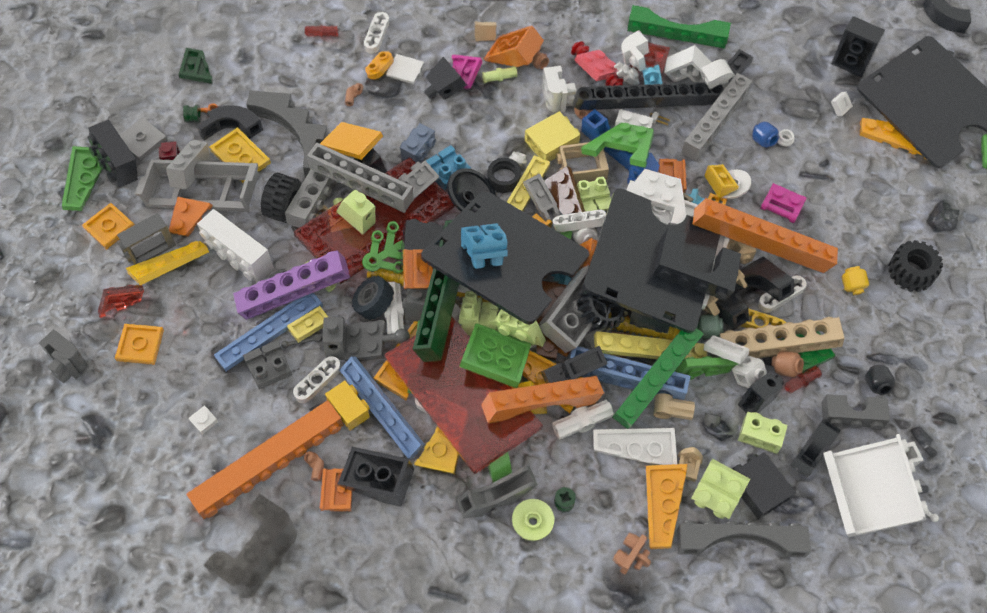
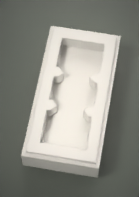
(726, 349)

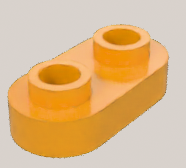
(379, 65)

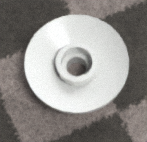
(743, 181)

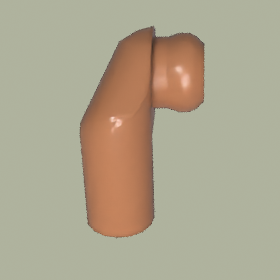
(353, 92)

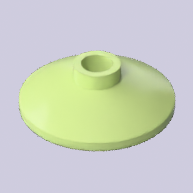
(535, 510)

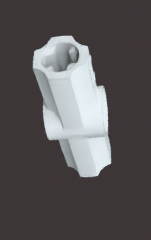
(395, 313)
(583, 419)

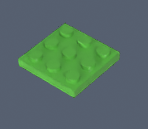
(495, 355)

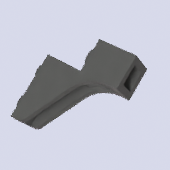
(500, 493)

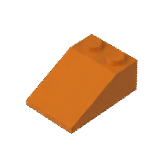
(515, 47)

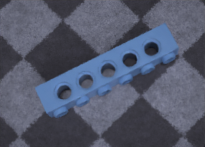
(629, 374)

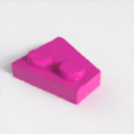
(467, 68)

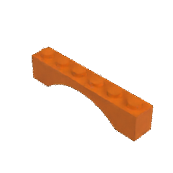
(512, 402)

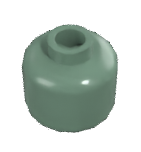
(710, 326)

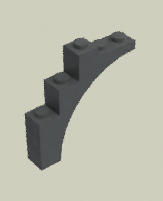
(282, 110)

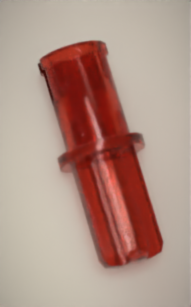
(321, 30)
(803, 379)

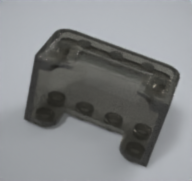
(260, 555)

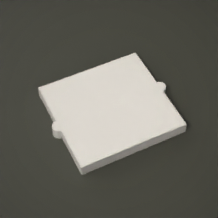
(405, 69)

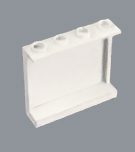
(875, 487)

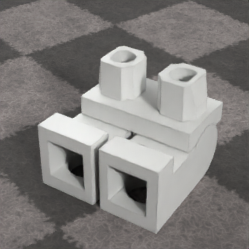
(556, 91)

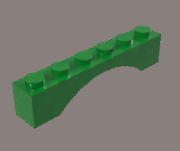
(647, 22)
(656, 377)

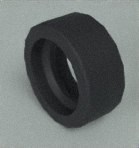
(504, 163)

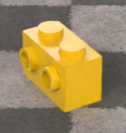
(348, 405)

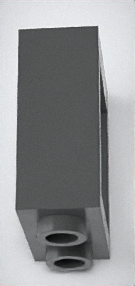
(149, 248)

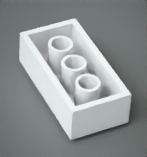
(235, 246)

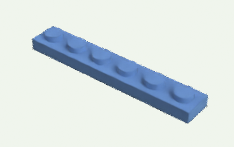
(266, 331)
(382, 407)

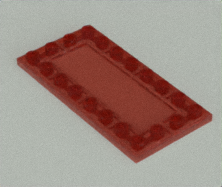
(333, 233)
(455, 398)

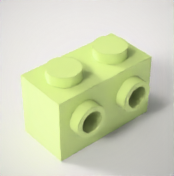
(762, 432)

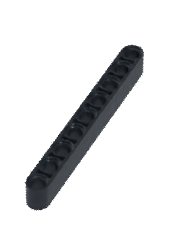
(646, 96)

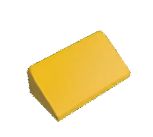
(720, 180)

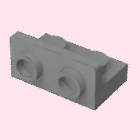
(420, 177)

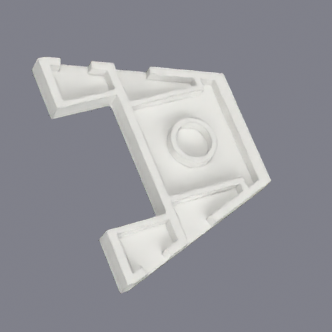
(664, 192)

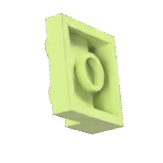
(511, 326)
(720, 489)

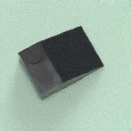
(377, 475)

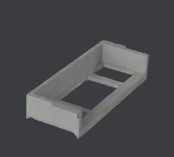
(203, 170)

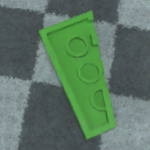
(81, 178)

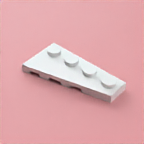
(646, 445)

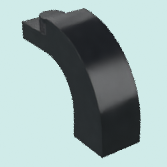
(947, 16)
(230, 117)
(815, 447)

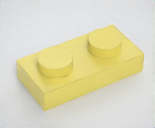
(307, 324)

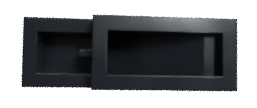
(575, 366)

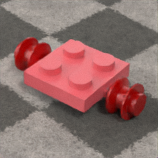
(596, 64)

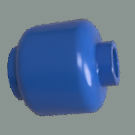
(765, 134)

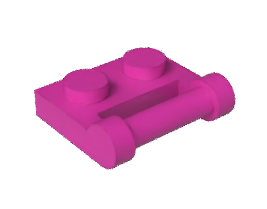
(785, 199)

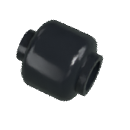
(880, 379)

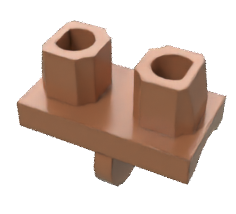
(625, 561)

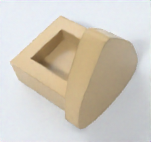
(485, 31)
(693, 458)

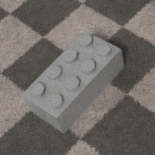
(563, 320)

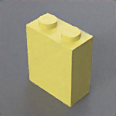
(550, 134)

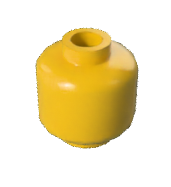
(855, 280)

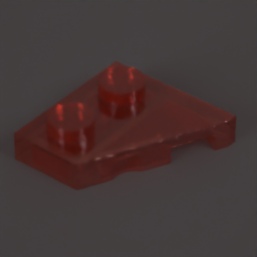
(119, 298)

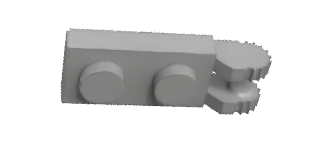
(541, 197)

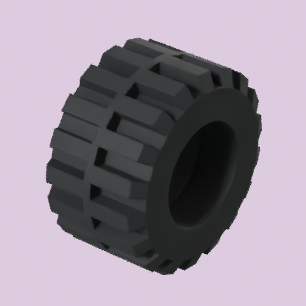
(278, 195)
(921, 255)

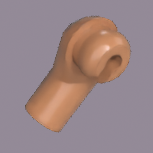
(316, 464)

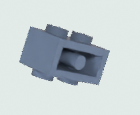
(418, 143)

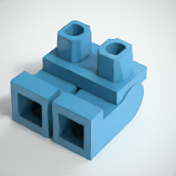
(446, 164)
(484, 244)

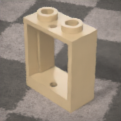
(574, 151)

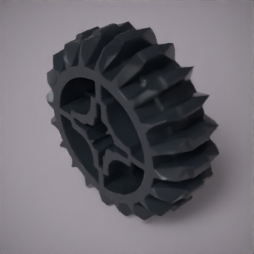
(597, 311)

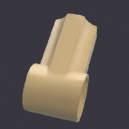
(667, 407)

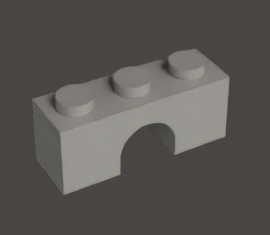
(181, 169)

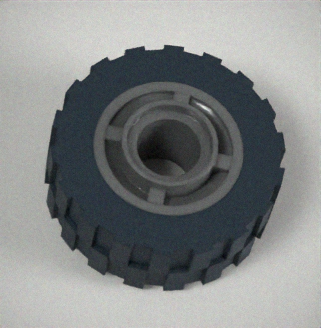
(372, 297)

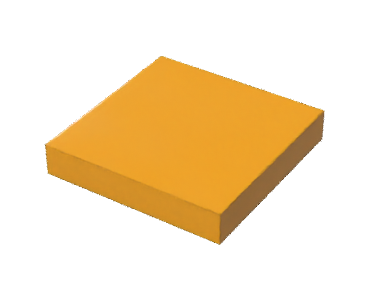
(107, 224)
(139, 344)

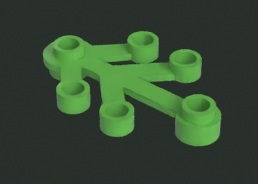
(389, 251)

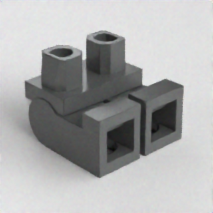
(66, 358)
(271, 371)

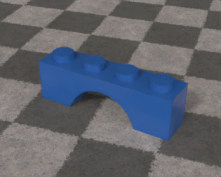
(595, 125)

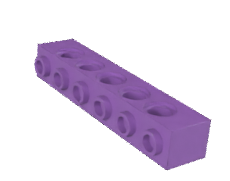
(249, 306)

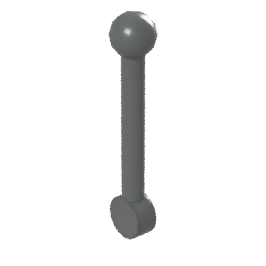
(317, 338)

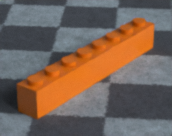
(765, 235)
(264, 460)

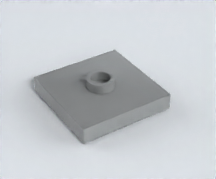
(142, 138)

